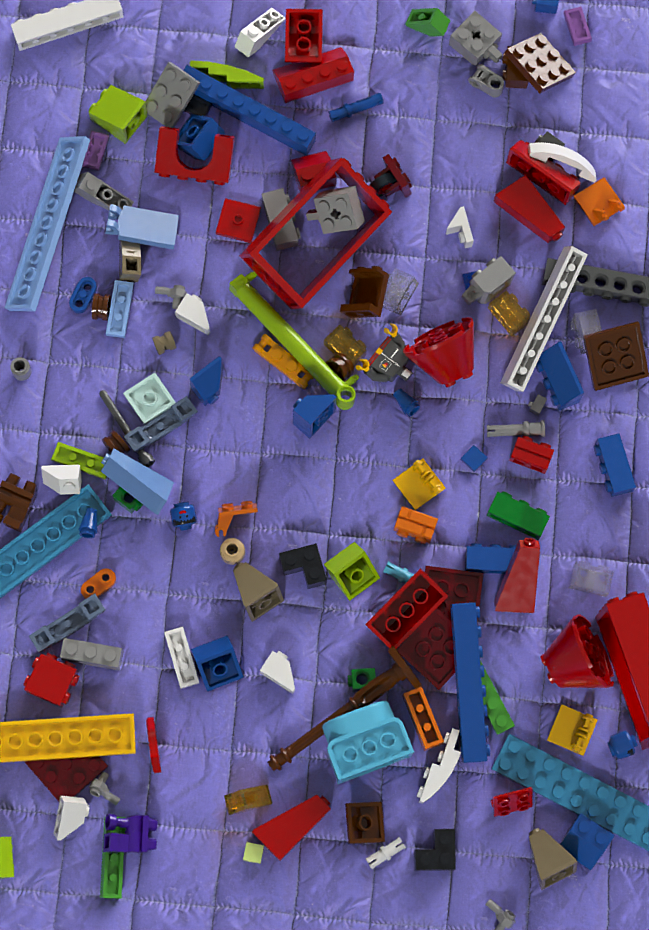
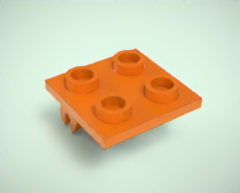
(599, 201)
(227, 512)

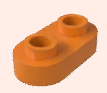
(99, 585)

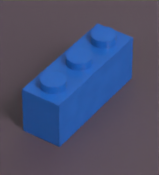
(614, 465)
(488, 559)

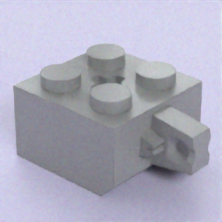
(476, 40)
(337, 210)
(489, 282)

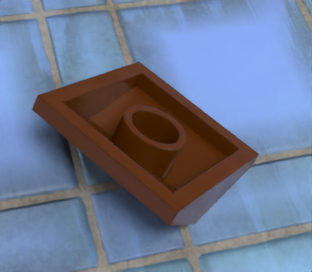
(365, 822)

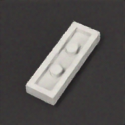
(181, 657)

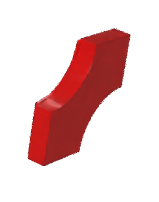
(153, 744)

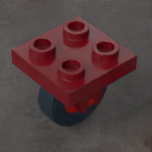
(391, 179)

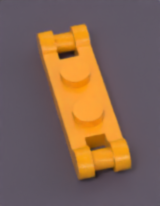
(282, 361)

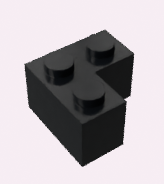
(306, 560)
(441, 857)

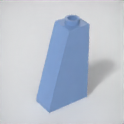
(137, 480)

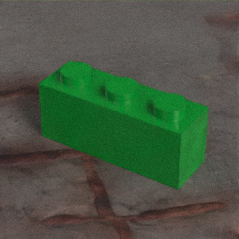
(518, 515)

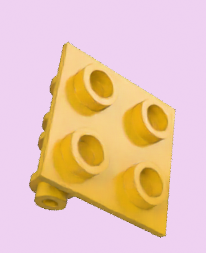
(419, 484)
(572, 730)

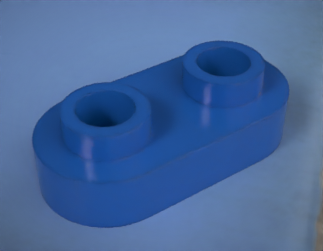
(82, 295)

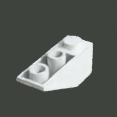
(258, 32)

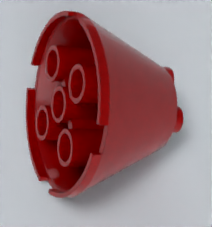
(445, 351)
(578, 658)

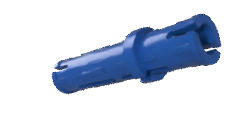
(348, 110)

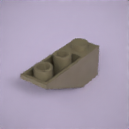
(129, 261)

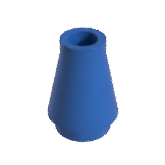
(406, 402)
(88, 526)

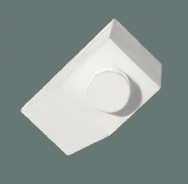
(193, 313)
(62, 478)
(279, 671)
(70, 815)

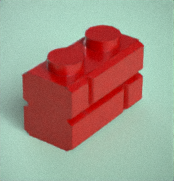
(532, 454)

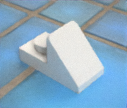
(461, 225)

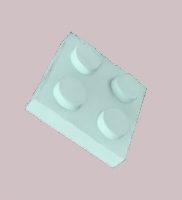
(149, 398)

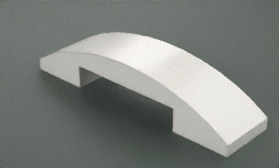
(543, 151)

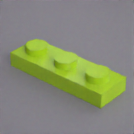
(70, 455)

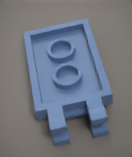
(143, 226)

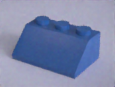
(559, 377)
(313, 412)

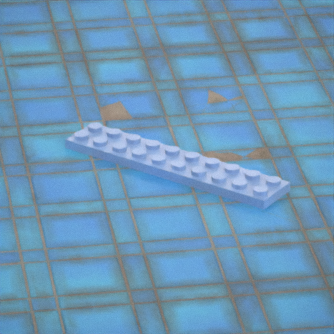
(47, 224)

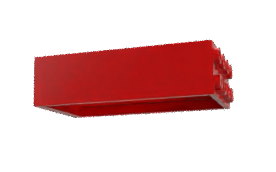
(272, 277)
(626, 639)

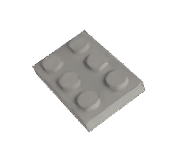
(171, 95)

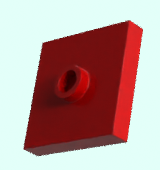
(238, 220)

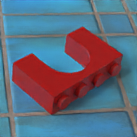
(169, 162)

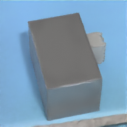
(538, 404)

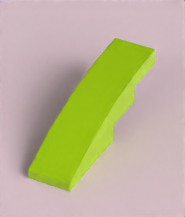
(235, 77)

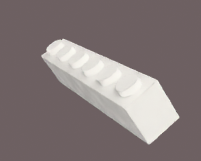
(64, 21)

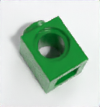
(119, 497)
(369, 673)

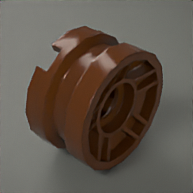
(101, 306)
(341, 366)
(116, 442)

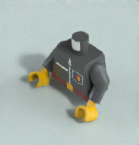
(388, 359)

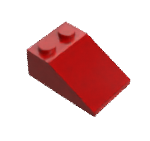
(303, 35)

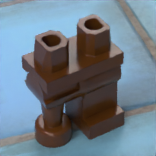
(18, 499)

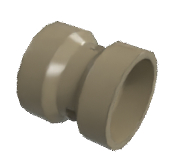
(164, 342)

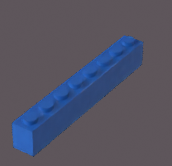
(253, 113)
(469, 682)

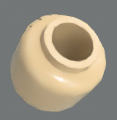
(226, 551)

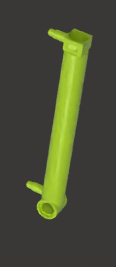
(293, 341)

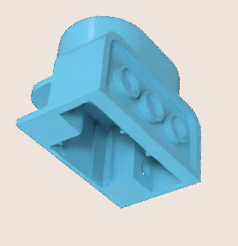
(365, 741)

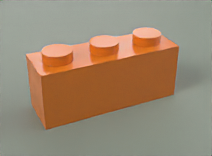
(422, 718)

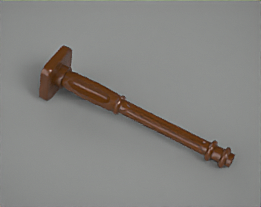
(365, 696)

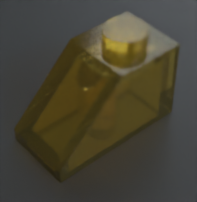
(248, 799)

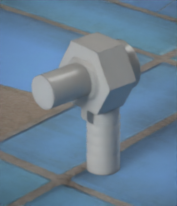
(176, 293)
(99, 788)
(505, 918)

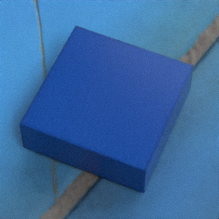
(473, 458)

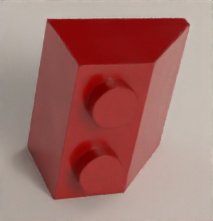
(308, 166)

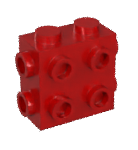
(51, 679)

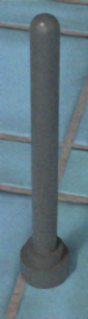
(144, 457)

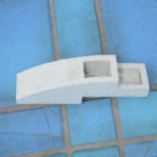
(438, 774)

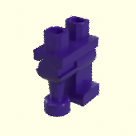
(135, 837)

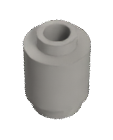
(18, 364)

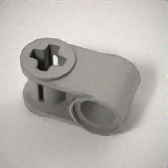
(484, 78)

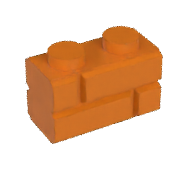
(415, 525)

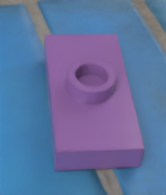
(577, 26)
(96, 150)

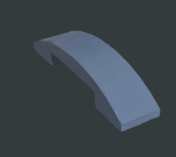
(161, 425)
(67, 624)

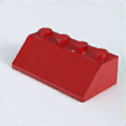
(305, 79)
(546, 175)
(406, 609)

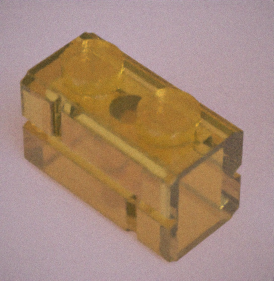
(509, 313)
(343, 342)

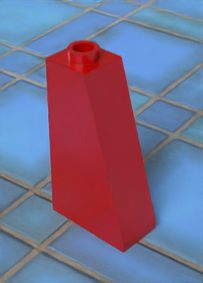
(530, 209)
(519, 583)
(289, 828)

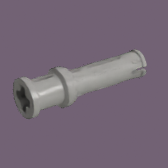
(525, 429)

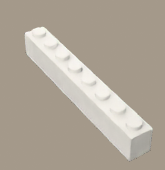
(543, 318)

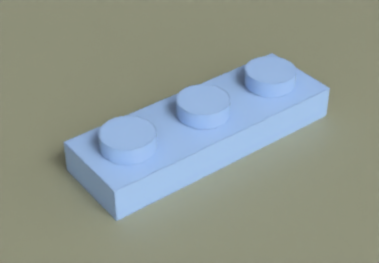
(119, 309)

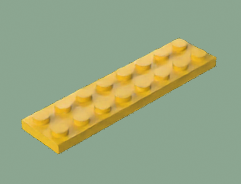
(67, 738)

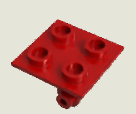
(513, 801)

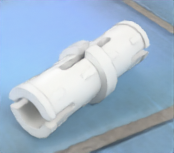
(385, 853)

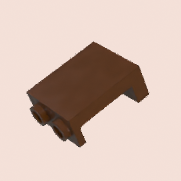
(367, 292)

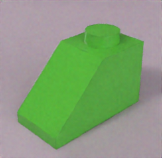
(428, 21)

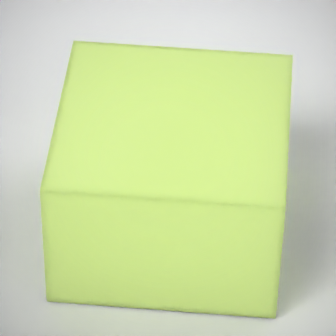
(253, 852)

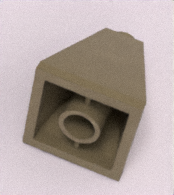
(256, 590)
(550, 859)

